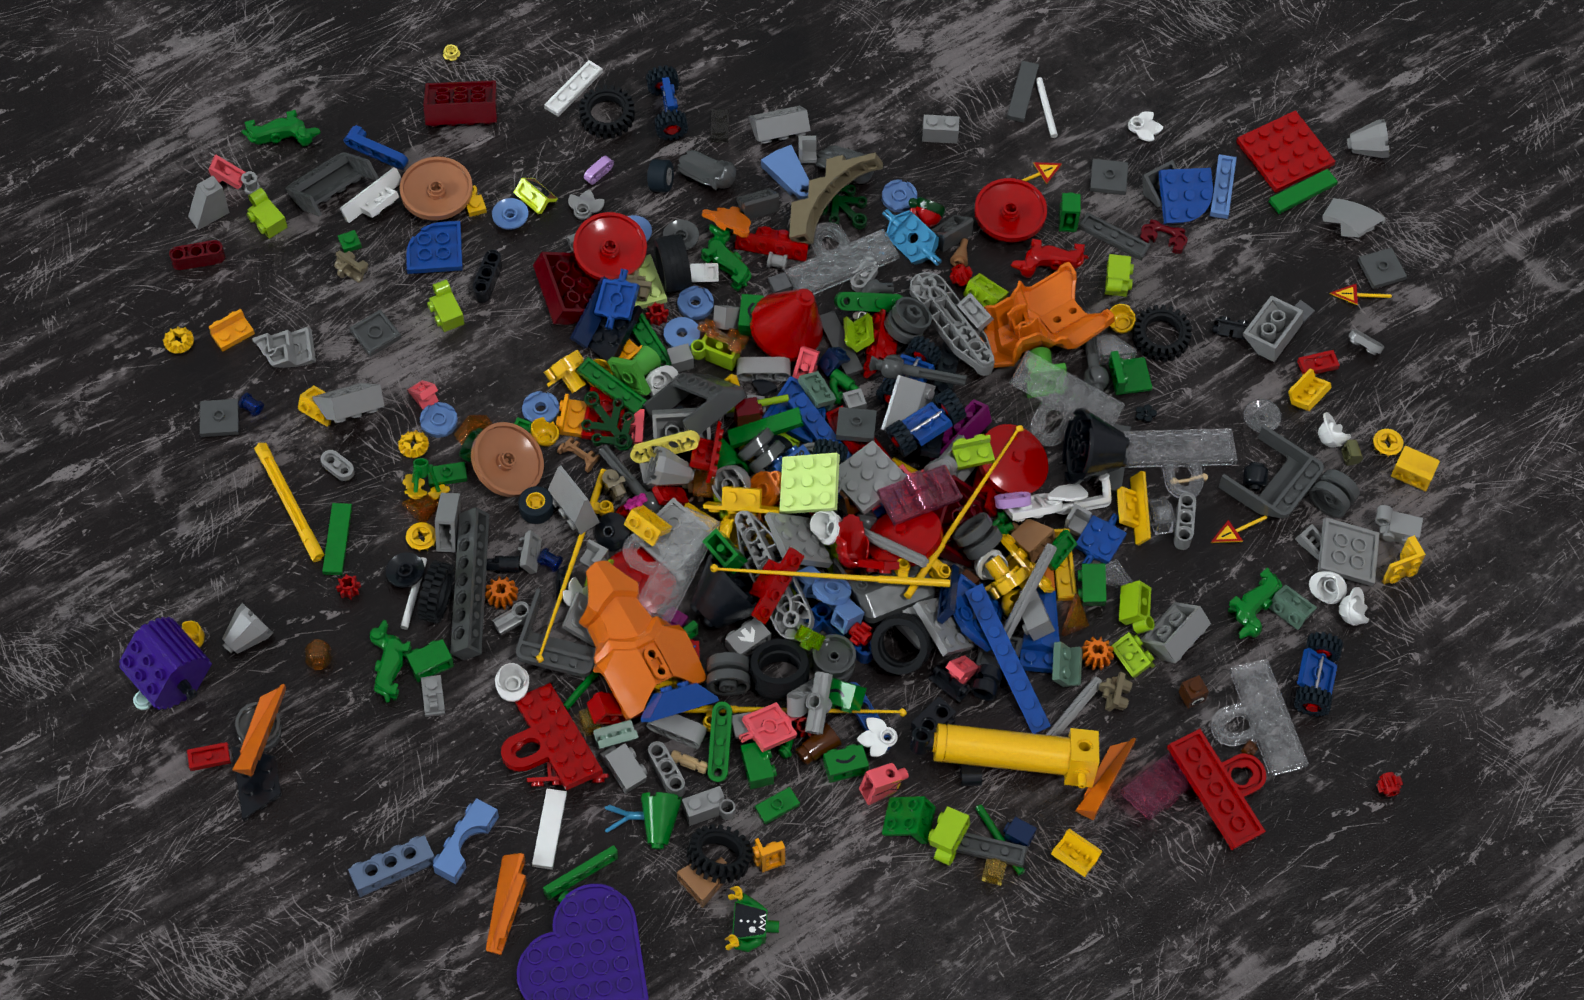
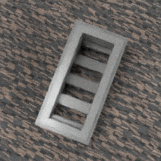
(1307, 543)

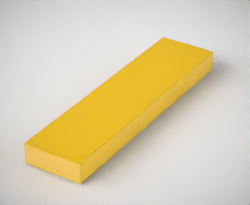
(1065, 576)

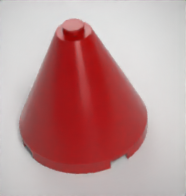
(786, 323)

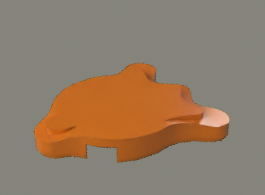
(729, 218)
(771, 488)

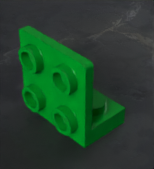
(1129, 374)
(909, 817)

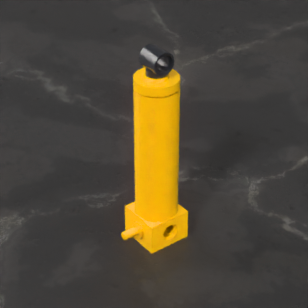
(1068, 756)

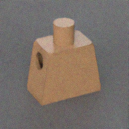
(1032, 537)
(699, 888)

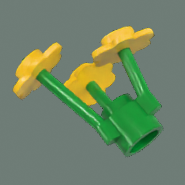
(414, 482)

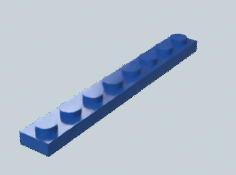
(819, 427)
(1007, 659)

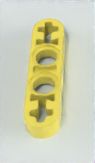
(679, 438)

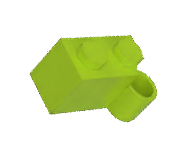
(265, 214)
(1118, 275)
(445, 307)
(714, 352)
(1135, 606)
(948, 834)

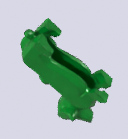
(280, 129)
(726, 259)
(1253, 602)
(391, 660)

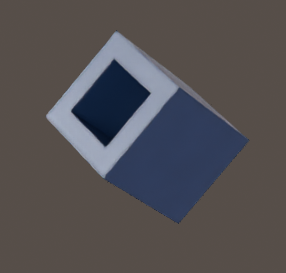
(1019, 832)

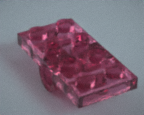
(919, 494)
(1156, 787)

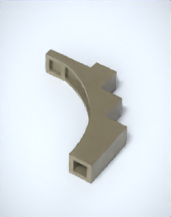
(839, 172)

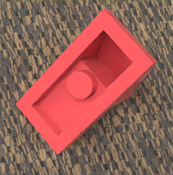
(226, 172)
(806, 362)
(424, 393)
(637, 427)
(962, 669)

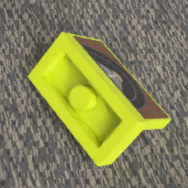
(534, 194)

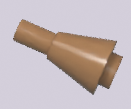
(960, 254)

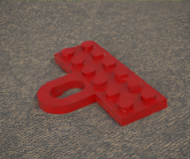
(557, 737)
(1216, 788)

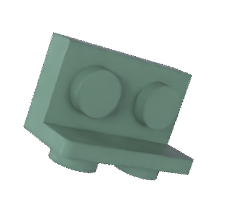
(817, 390)
(1292, 607)
(1067, 665)
(615, 734)

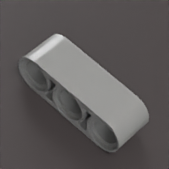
(764, 368)
(1182, 528)
(797, 700)
(680, 730)
(666, 761)

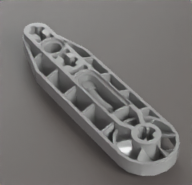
(939, 302)
(783, 618)

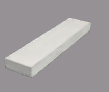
(573, 88)
(549, 829)

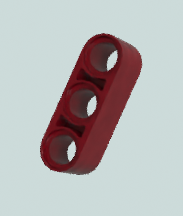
(207, 254)

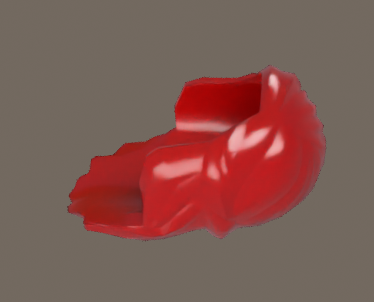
(852, 542)

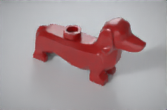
(1049, 257)

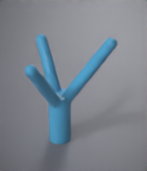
(629, 815)

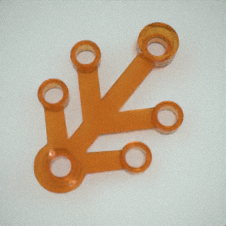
(734, 345)

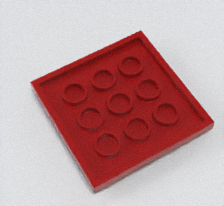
(1285, 151)

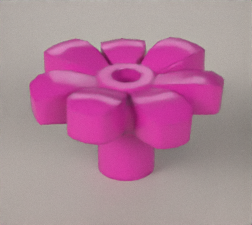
(635, 501)

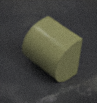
(1351, 453)

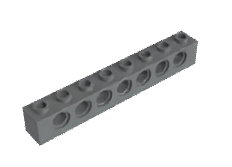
(470, 584)

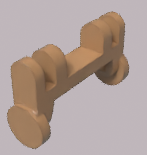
(588, 458)

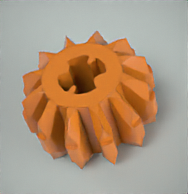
(494, 592)
(1097, 653)

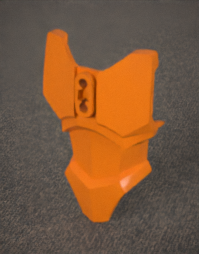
(1032, 314)
(626, 634)

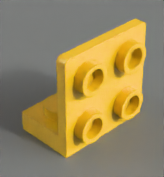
(1415, 468)
(1409, 563)

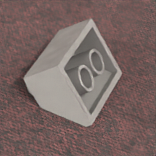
(780, 124)
(1273, 328)
(907, 398)
(350, 401)
(669, 422)
(572, 502)
(1176, 631)

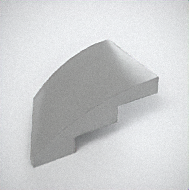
(1353, 217)
(287, 348)

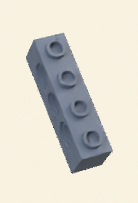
(386, 875)

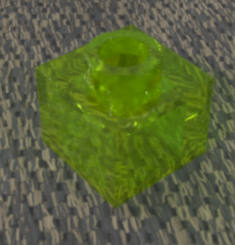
(809, 638)

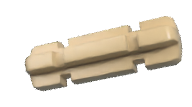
(689, 762)

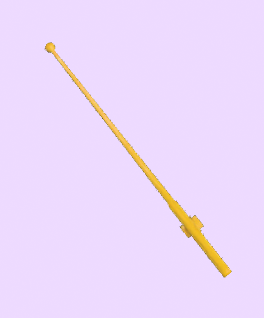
(599, 508)
(942, 571)
(901, 578)
(708, 710)

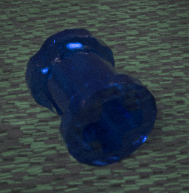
(252, 405)
(550, 559)

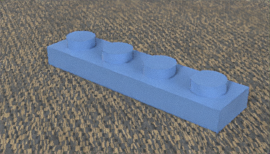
(1223, 186)

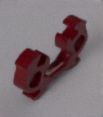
(1179, 240)

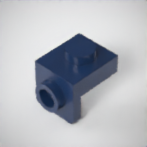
(832, 360)

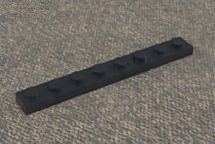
(947, 363)

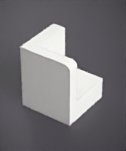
(704, 272)

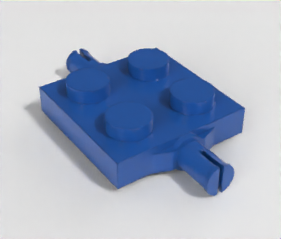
(616, 299)
(1100, 539)

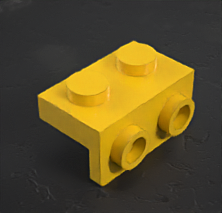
(1308, 390)
(1077, 852)

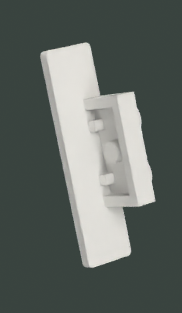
(374, 197)

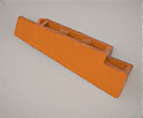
(259, 731)
(1105, 778)
(507, 900)

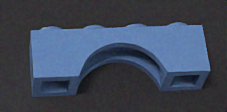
(843, 615)
(478, 819)

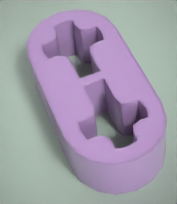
(598, 170)
(1012, 500)

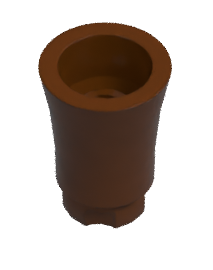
(817, 745)

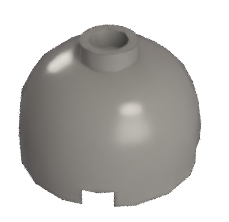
(730, 476)

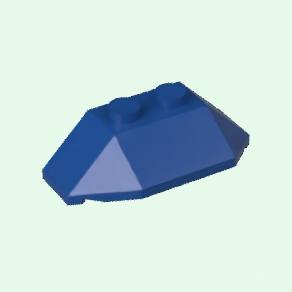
(676, 700)

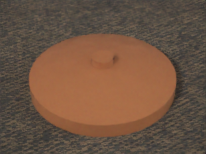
(436, 188)
(507, 459)

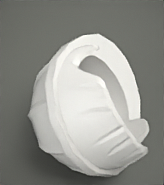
(660, 377)
(1331, 433)
(825, 526)
(980, 568)
(1328, 587)
(1353, 608)
(512, 682)

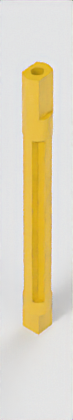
(305, 532)

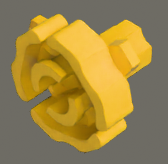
(566, 369)
(1004, 578)

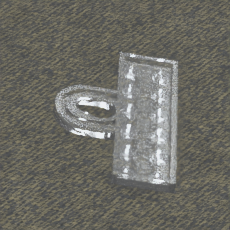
(843, 262)
(1060, 392)
(1181, 448)
(676, 565)
(1267, 717)

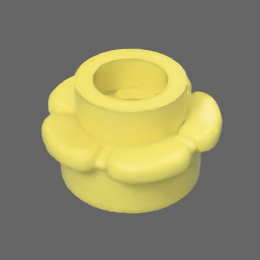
(451, 52)

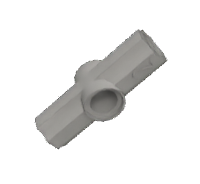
(818, 703)

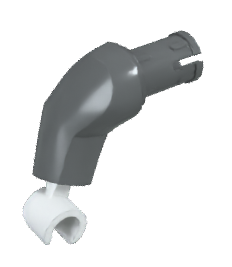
(874, 286)

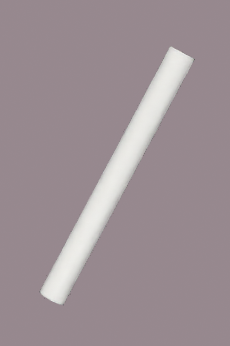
(1046, 107)
(411, 602)

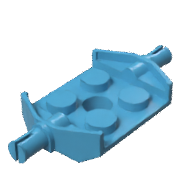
(901, 229)

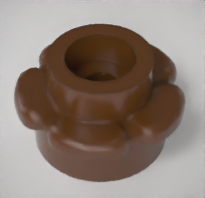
(1249, 747)

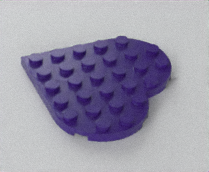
(589, 952)

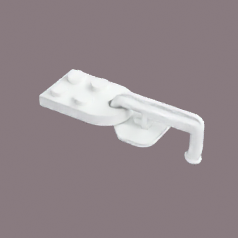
(1052, 502)

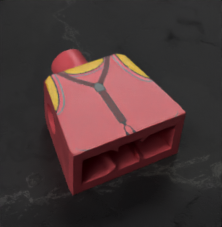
(882, 782)

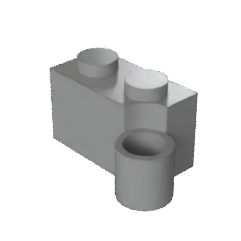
(1397, 525)
(1036, 618)
(624, 767)
(707, 806)

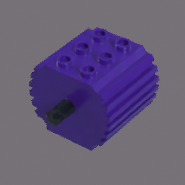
(164, 663)

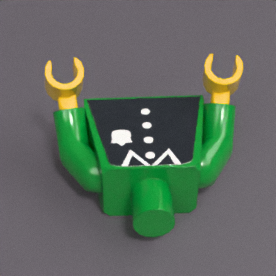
(749, 923)

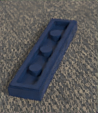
(589, 321)
(948, 596)

